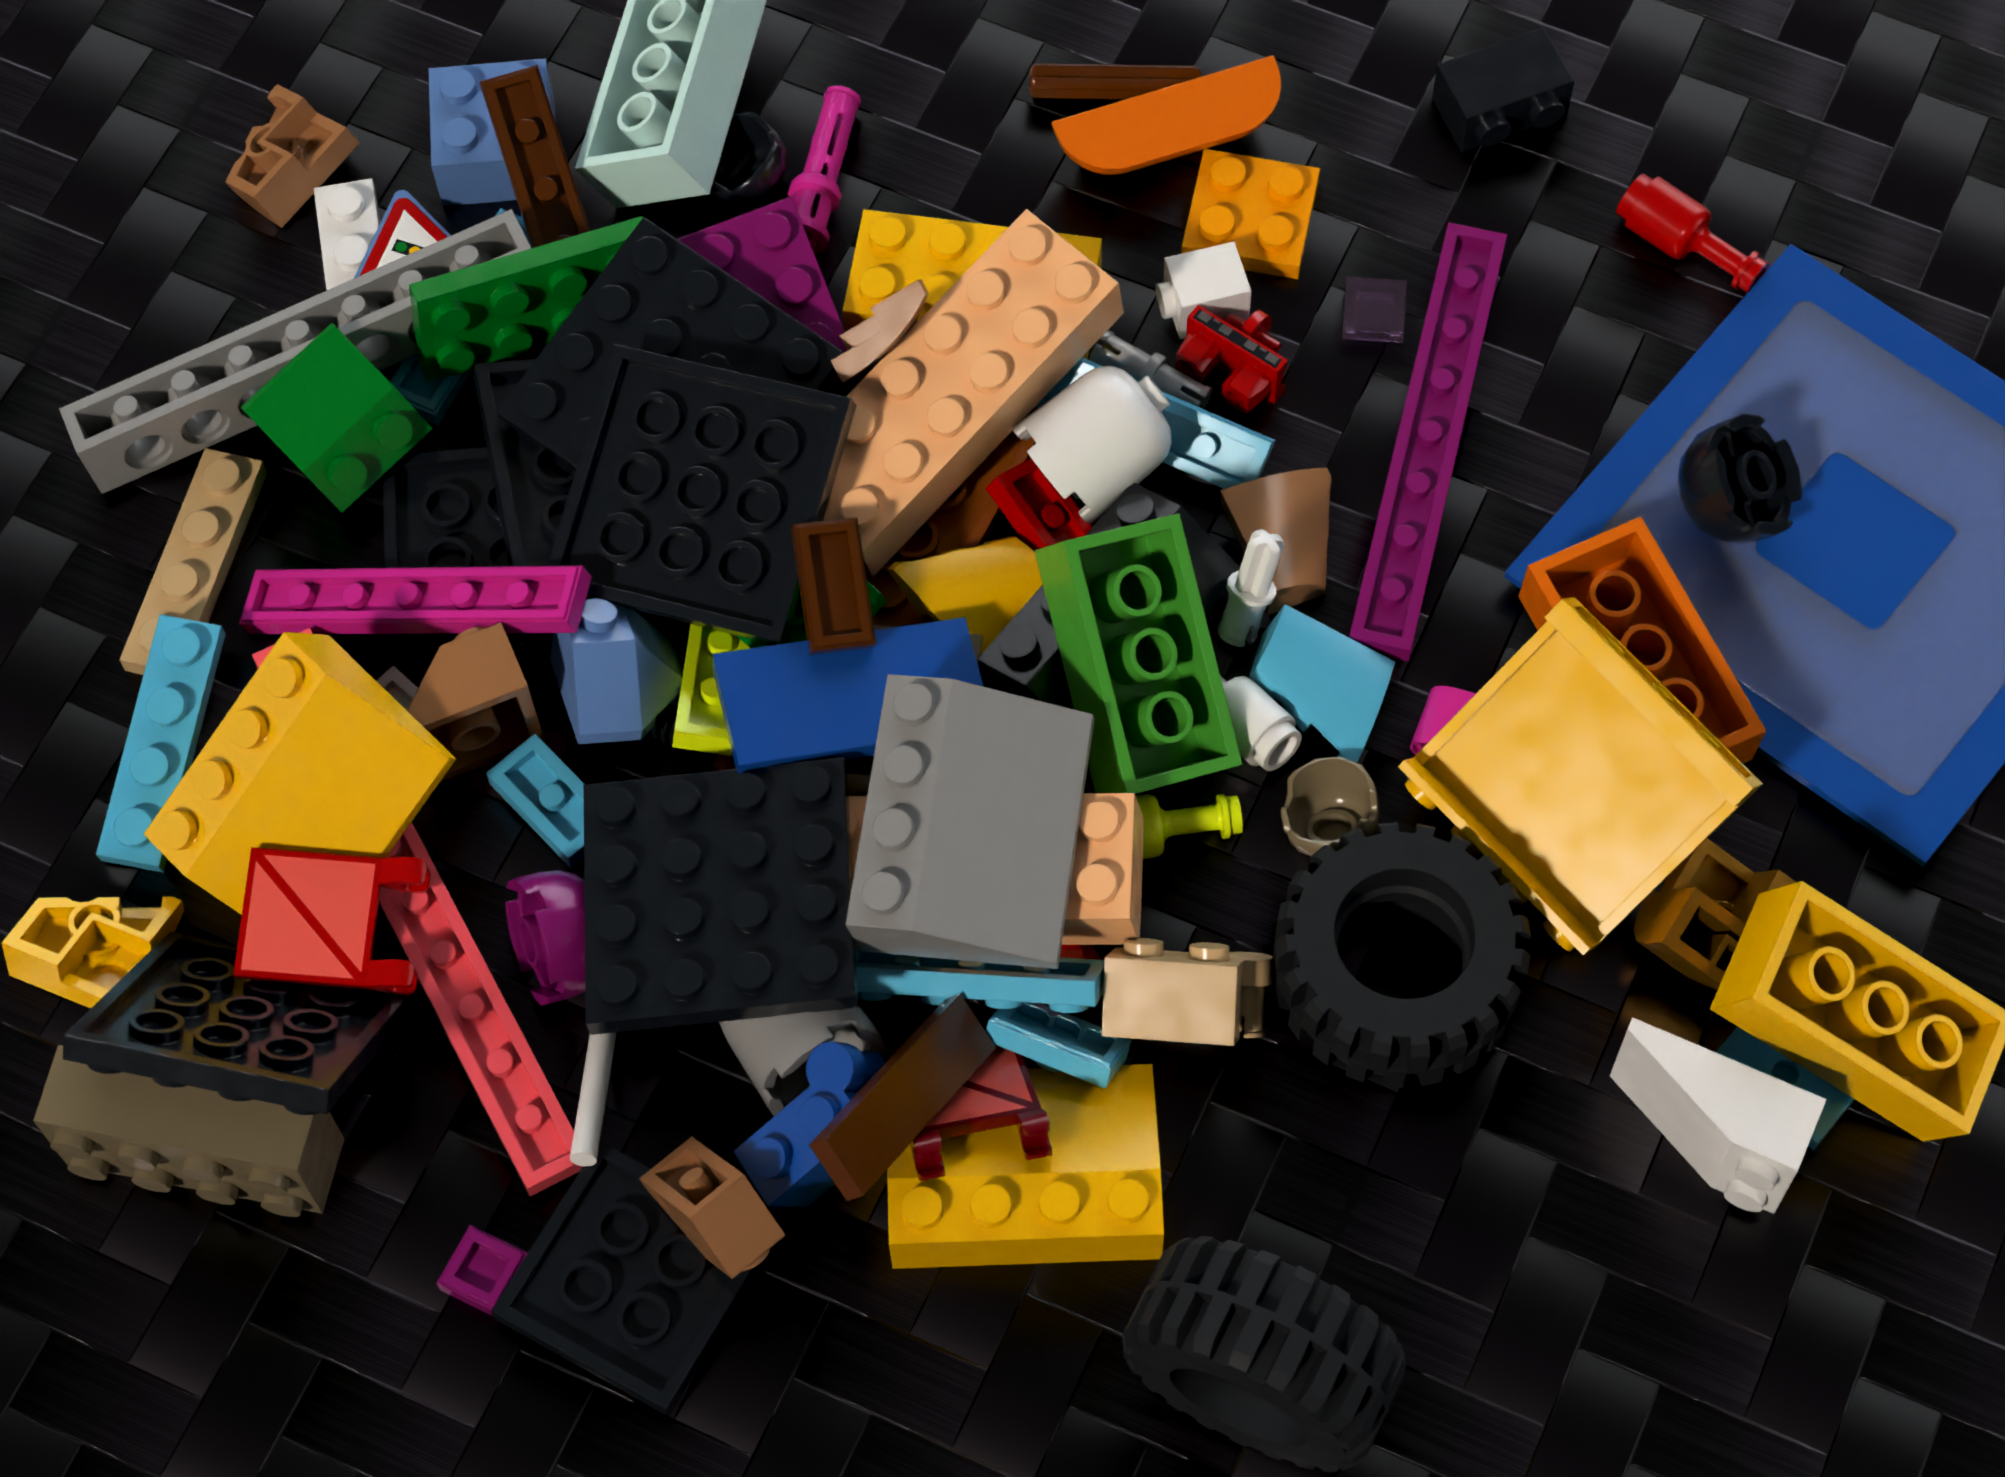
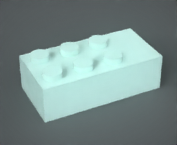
(668, 98)

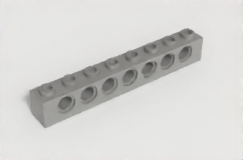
(201, 393)

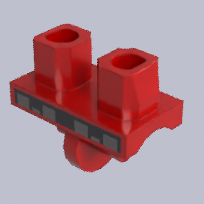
(1238, 350)

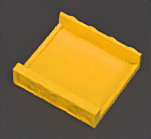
(1579, 777)

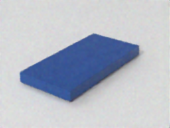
(828, 705)

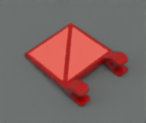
(317, 919)

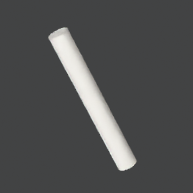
(592, 1099)

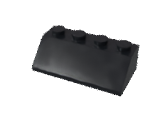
(1026, 652)

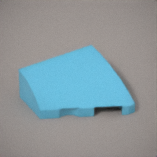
(1322, 679)

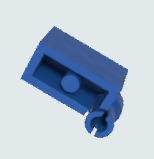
(780, 1153)

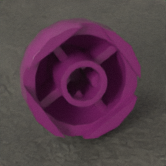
(549, 932)

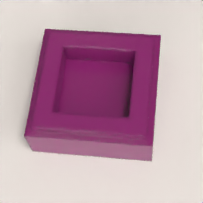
(480, 1269)

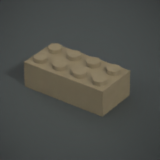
(188, 1139)

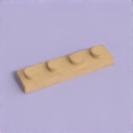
(198, 548)

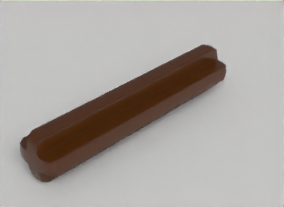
(1104, 80)

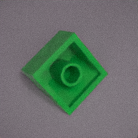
(336, 417)

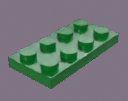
(507, 302)

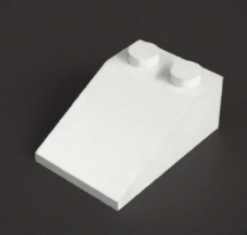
(1721, 1115)

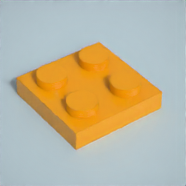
(1256, 205)

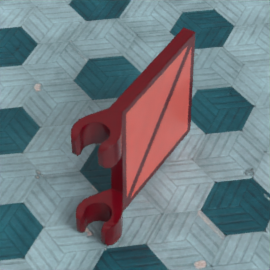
(992, 1098)

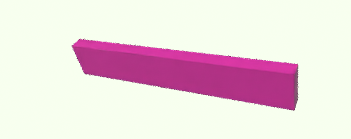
(416, 600)

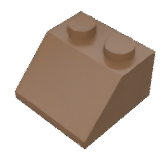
(476, 699)

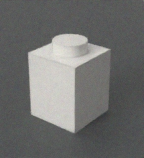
(1204, 278)

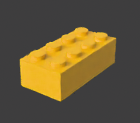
(903, 248)
(1862, 1012)

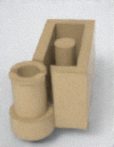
(1184, 994)

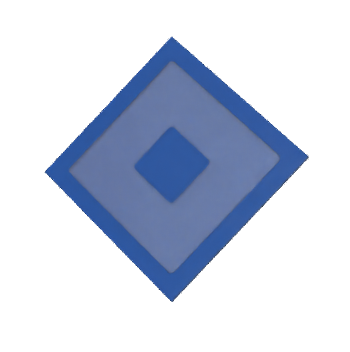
(1883, 605)

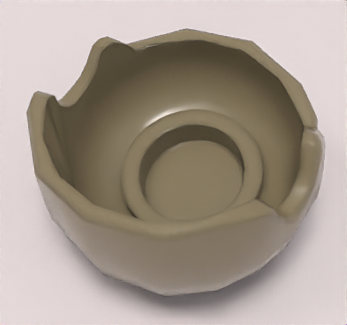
(1328, 801)

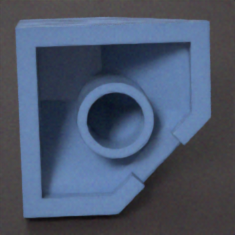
(615, 673)

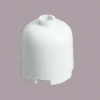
(1099, 437)

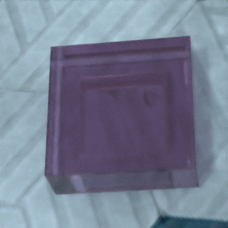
(1374, 309)

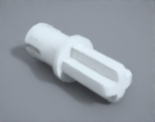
(1251, 589)

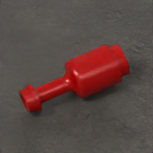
(1677, 221)

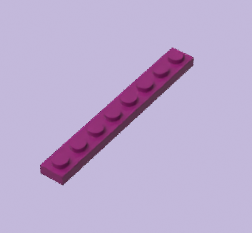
(1427, 442)

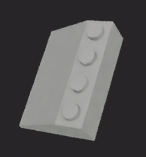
(969, 824)

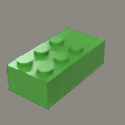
(1139, 655)

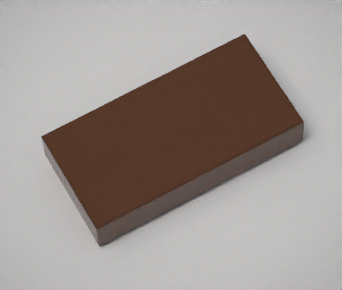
(833, 586)

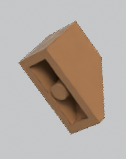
(714, 1207)

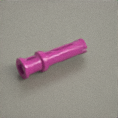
(816, 188)

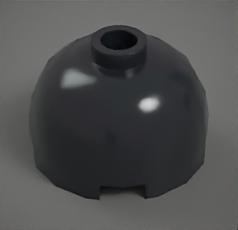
(1739, 481)

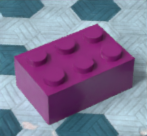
(775, 259)

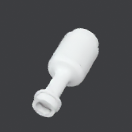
(1261, 726)

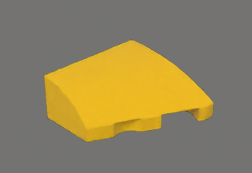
(977, 583)
(85, 946)

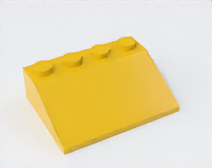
(299, 764)
(1079, 1205)

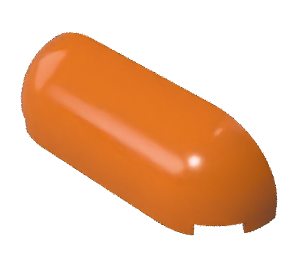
(1172, 119)

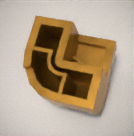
(1702, 912)

